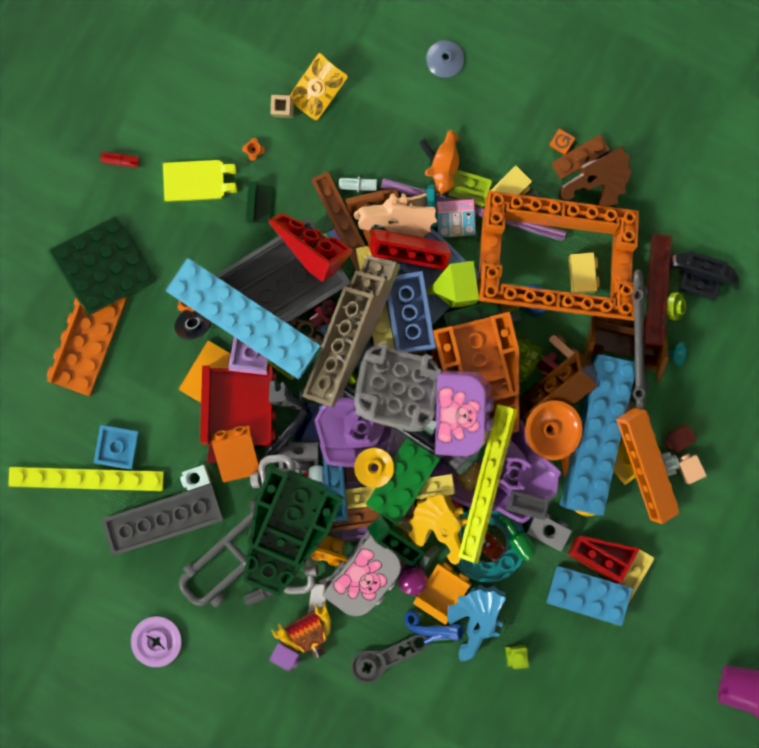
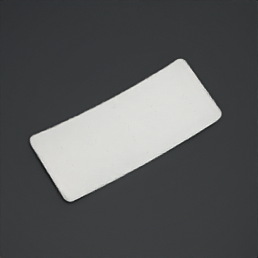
(316, 597)

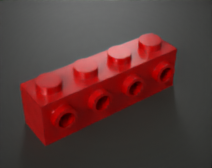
(409, 249)

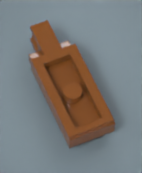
(370, 199)

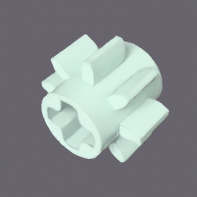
(670, 462)

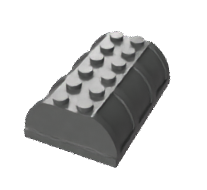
(280, 281)

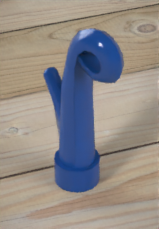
(452, 632)

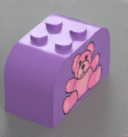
(462, 413)

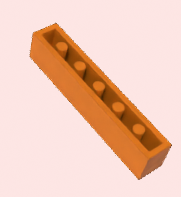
(648, 465)

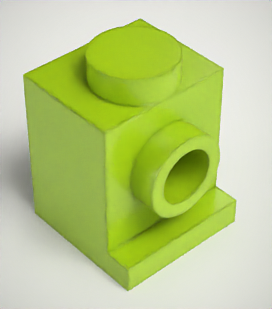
(517, 656)

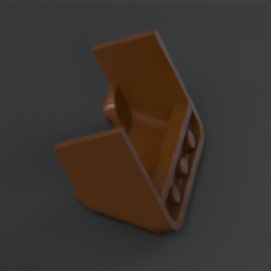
(619, 337)

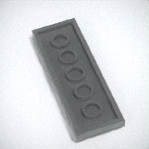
(162, 519)

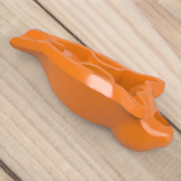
(445, 164)

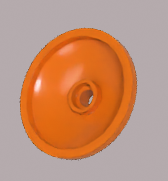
(564, 432)

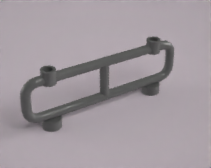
(641, 385)
(215, 596)

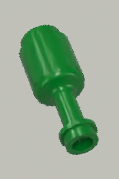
(520, 540)

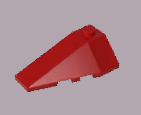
(316, 252)

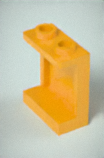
(441, 591)

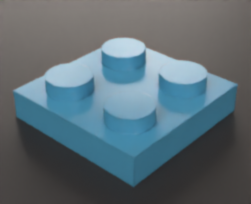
(116, 447)

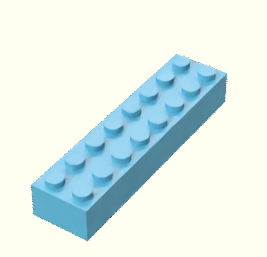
(243, 318)

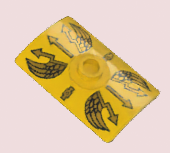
(318, 87)

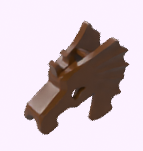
(609, 172)

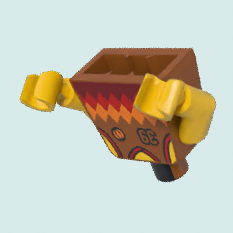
(307, 632)

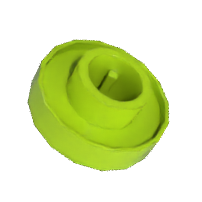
(675, 306)

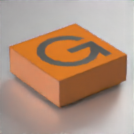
(561, 141)

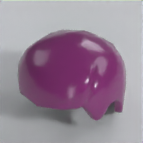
(412, 580)

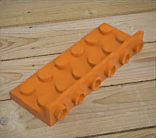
(84, 347)

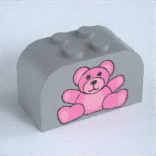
(363, 577)

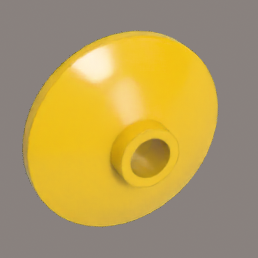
(366, 474)

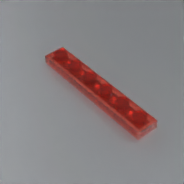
(657, 290)

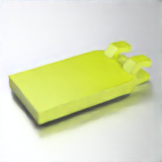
(197, 180)

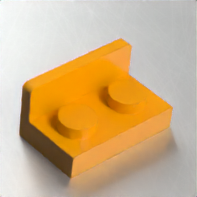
(331, 551)

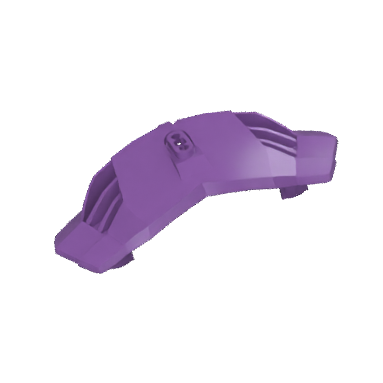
(347, 435)

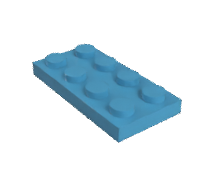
(589, 595)

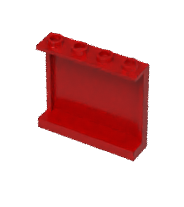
(236, 400)

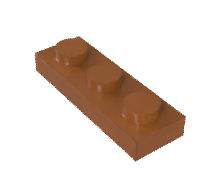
(570, 162)

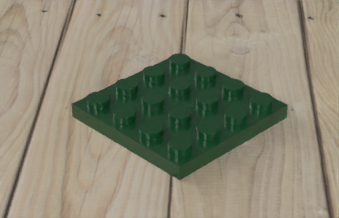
(101, 266)

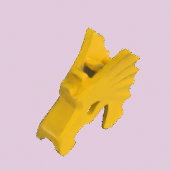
(442, 517)

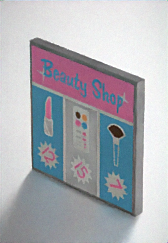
(456, 217)

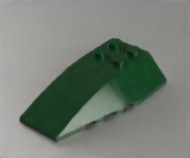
(287, 527)

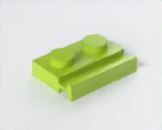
(470, 186)

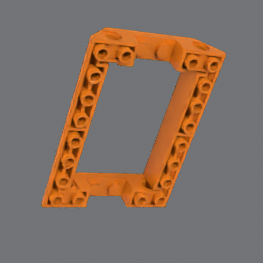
(563, 214)

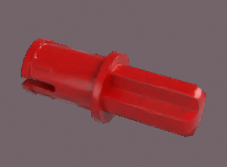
(120, 159)

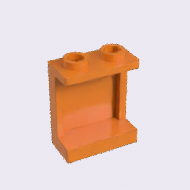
(235, 453)

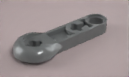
(383, 659)

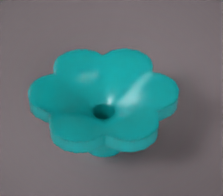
(678, 354)

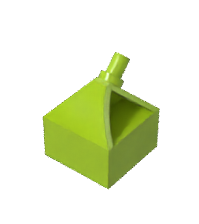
(456, 285)

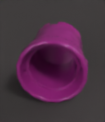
(740, 689)

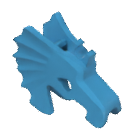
(482, 607)

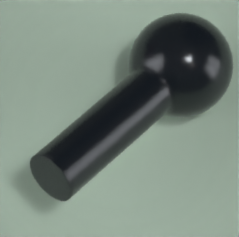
(427, 149)

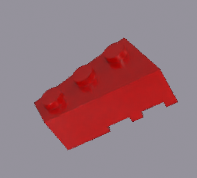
(606, 558)

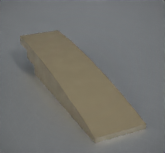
(350, 329)

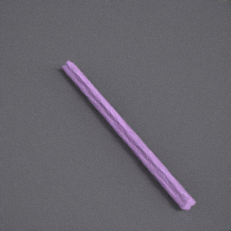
(555, 233)

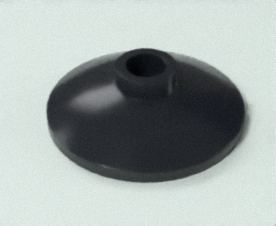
(191, 325)

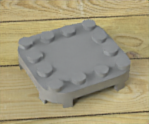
(396, 388)

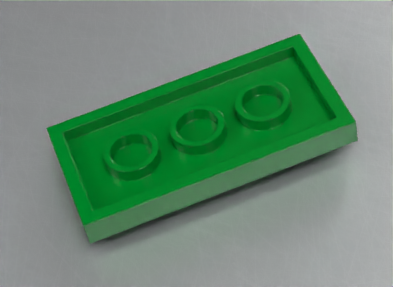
(411, 471)

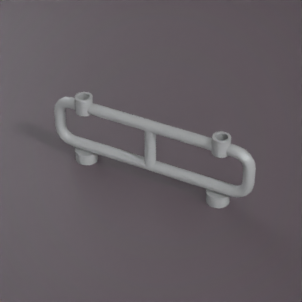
(256, 480)

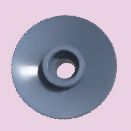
(441, 67)

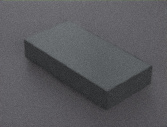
(528, 505)

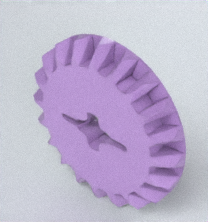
(143, 645)

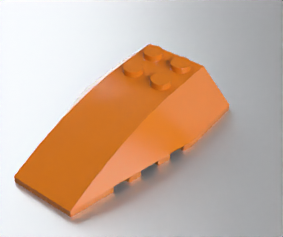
(488, 349)

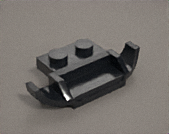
(703, 274)

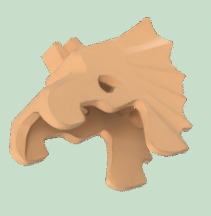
(410, 215)

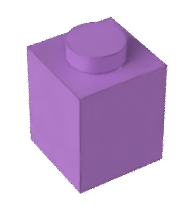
(285, 656)

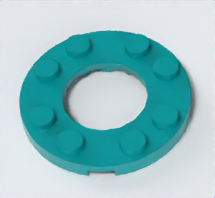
(503, 566)

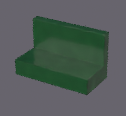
(259, 203)

